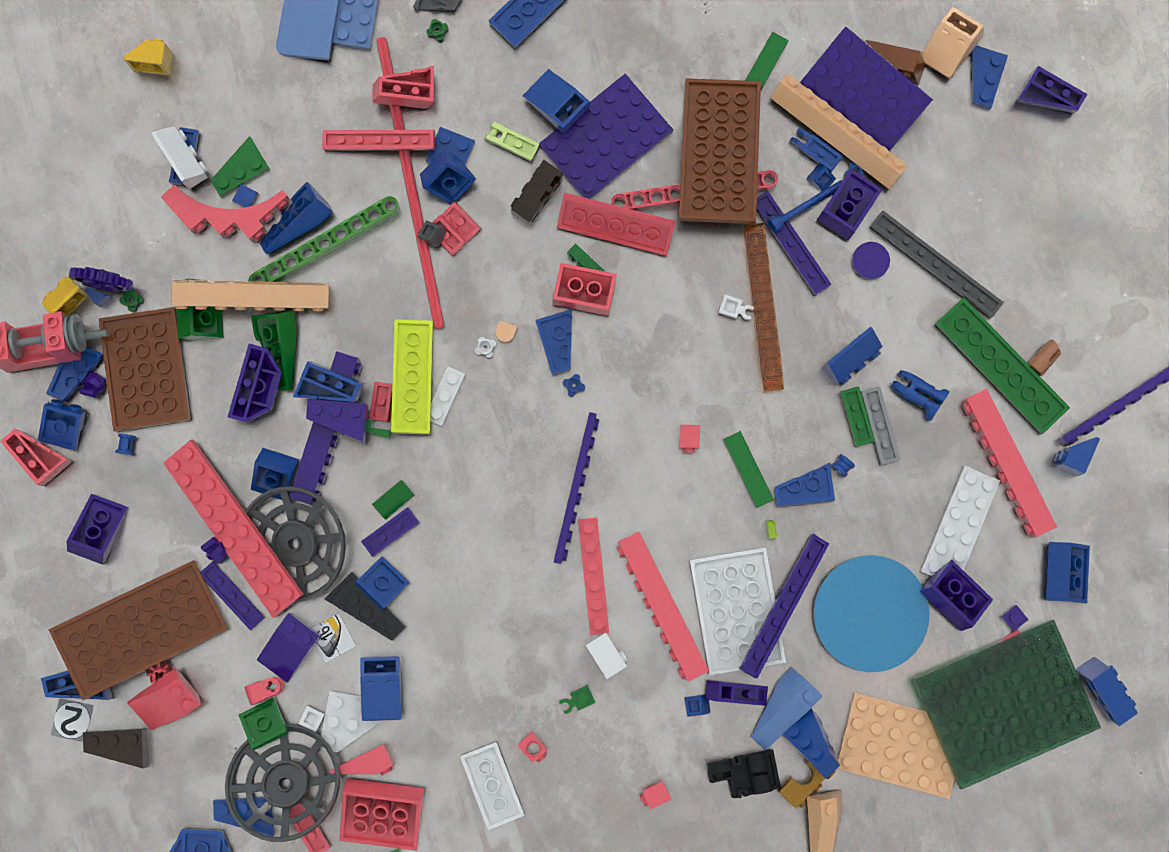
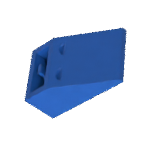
(557, 100)
(380, 688)

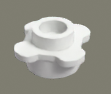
(485, 342)

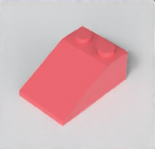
(165, 700)

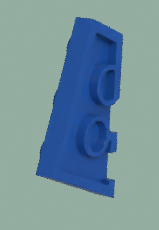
(807, 489)
(223, 815)

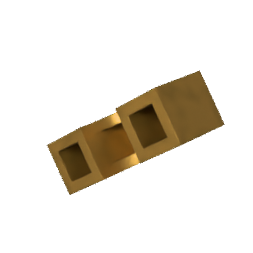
(797, 792)

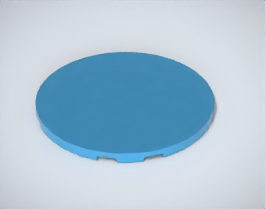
(871, 613)

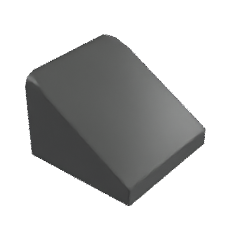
(432, 233)

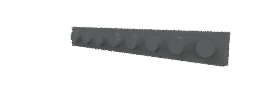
(937, 264)

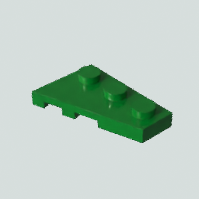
(240, 168)

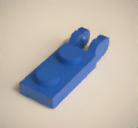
(817, 150)

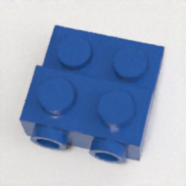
(61, 424)

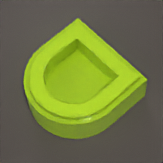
(771, 530)

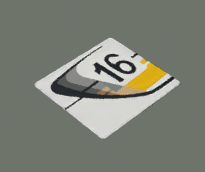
(334, 638)

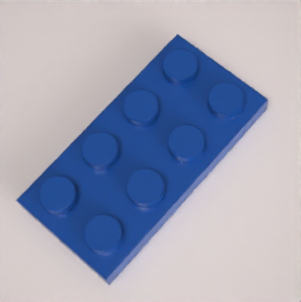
(521, 17)

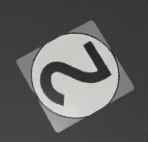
(71, 720)

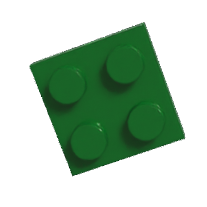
(263, 723)

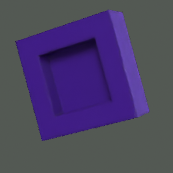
(1014, 618)

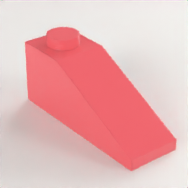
(372, 762)

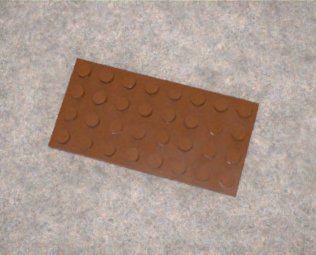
(720, 151)
(137, 630)

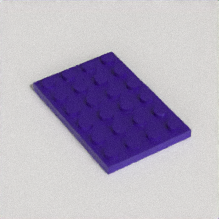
(866, 89)
(607, 138)

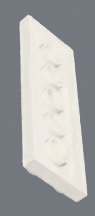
(961, 520)

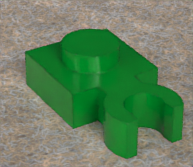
(580, 698)

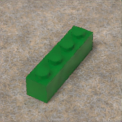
(583, 259)

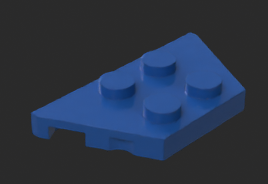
(201, 841)

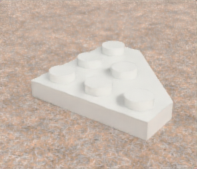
(344, 720)

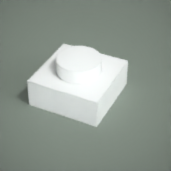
(311, 718)

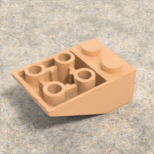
(952, 42)

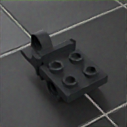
(747, 774)

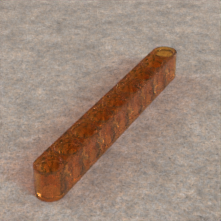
(764, 307)

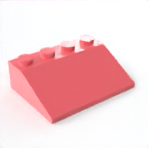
(381, 814)

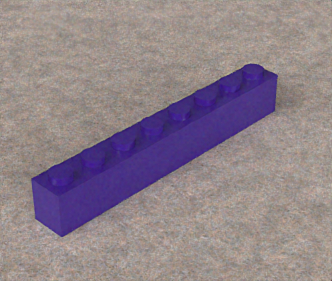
(320, 441)

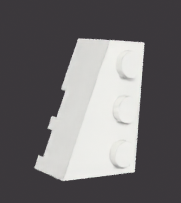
(606, 656)

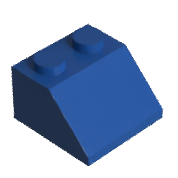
(447, 177)
(1076, 458)
(273, 471)

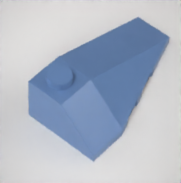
(787, 704)

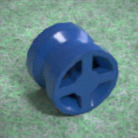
(842, 465)

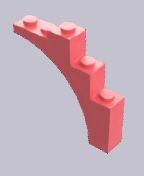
(224, 221)

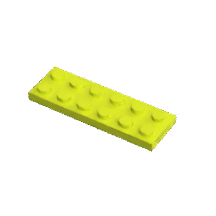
(411, 376)

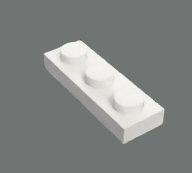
(445, 395)

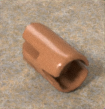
(1045, 357)

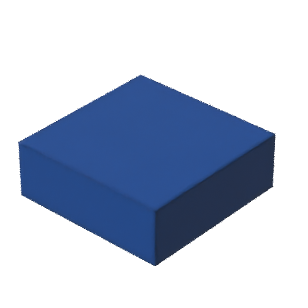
(245, 196)

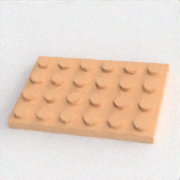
(894, 746)

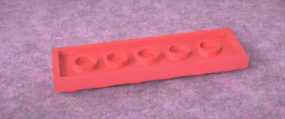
(615, 224)

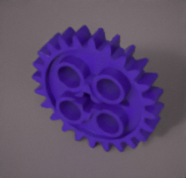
(100, 279)

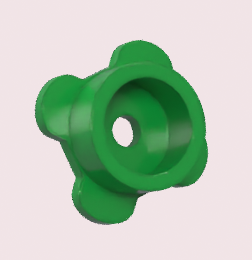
(431, 31)
(125, 299)

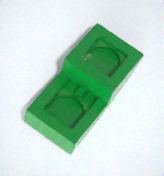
(377, 432)

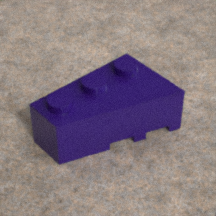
(1051, 92)
(340, 416)

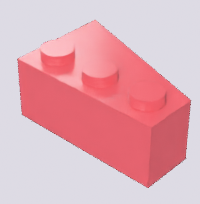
(405, 89)
(35, 457)

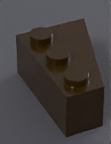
(537, 192)
(120, 745)

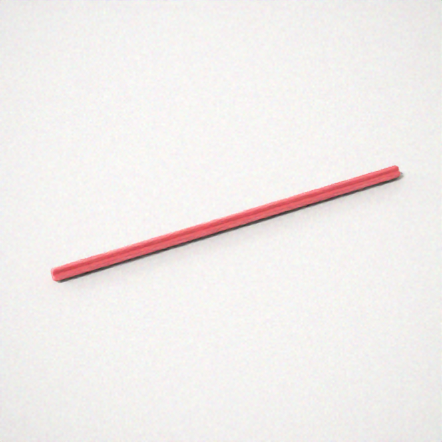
(413, 197)

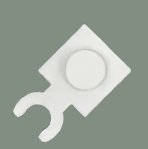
(732, 307)

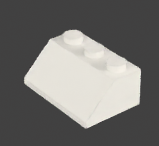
(180, 156)

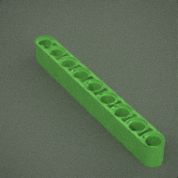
(331, 236)

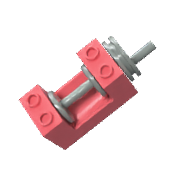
(54, 341)

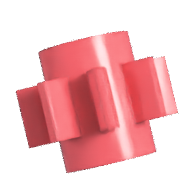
(158, 671)

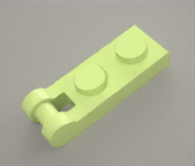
(512, 141)

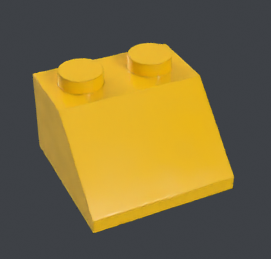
(150, 57)
(64, 297)

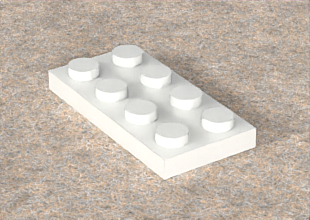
(492, 785)

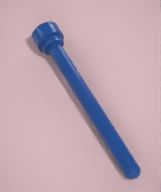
(776, 223)

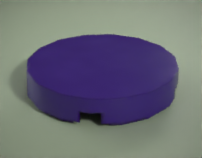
(871, 260)

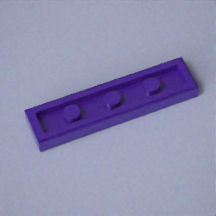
(232, 595)

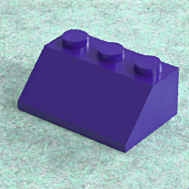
(956, 596)

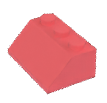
(584, 289)

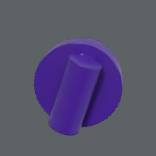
(93, 385)
(214, 550)

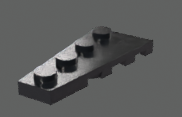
(361, 607)

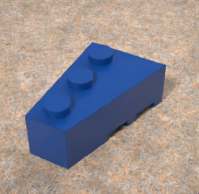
(327, 384)
(1108, 690)
(813, 743)

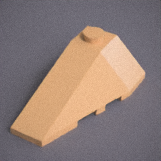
(824, 820)

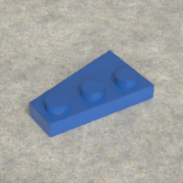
(986, 75)
(556, 340)
(71, 374)

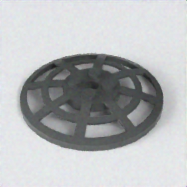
(303, 534)
(272, 782)

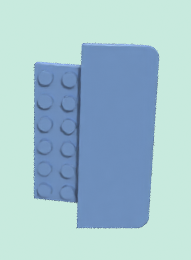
(312, 26)

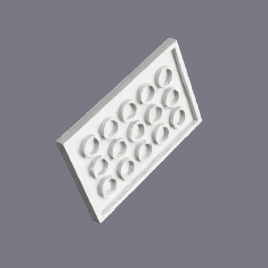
(732, 604)

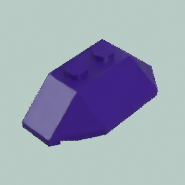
(255, 385)

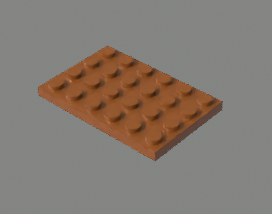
(144, 369)

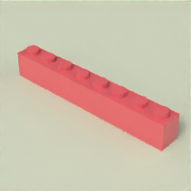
(1009, 464)
(663, 607)

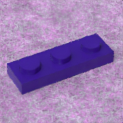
(390, 532)

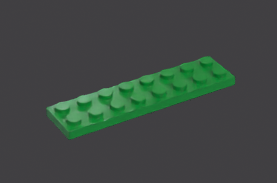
(1002, 366)

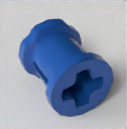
(125, 444)

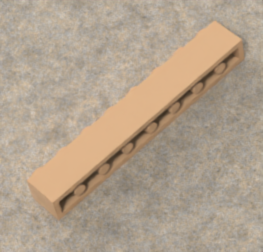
(838, 131)
(249, 294)

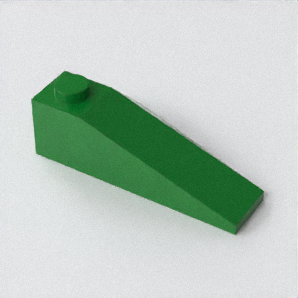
(278, 334)

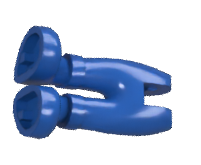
(912, 395)

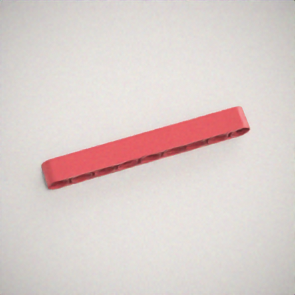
(668, 201)

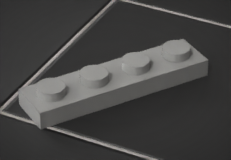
(880, 425)

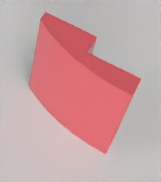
(458, 226)
(381, 402)

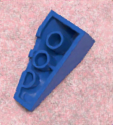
(304, 214)

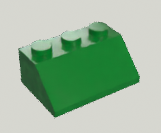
(199, 323)

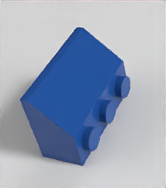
(853, 357)
(1067, 572)

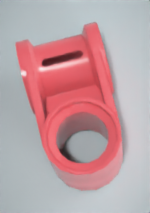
(261, 690)

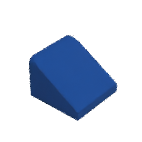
(821, 177)
(97, 297)
(697, 705)

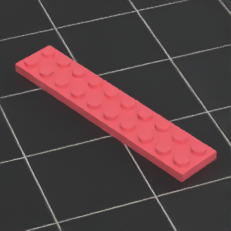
(233, 528)

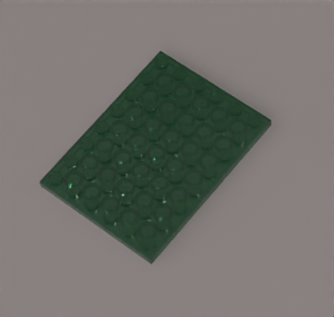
(1006, 704)

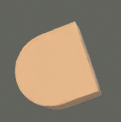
(505, 332)

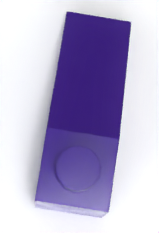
(736, 692)

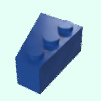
(62, 686)

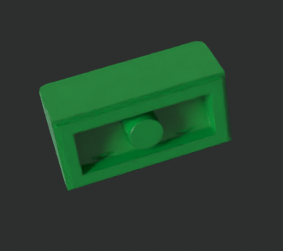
(393, 499)

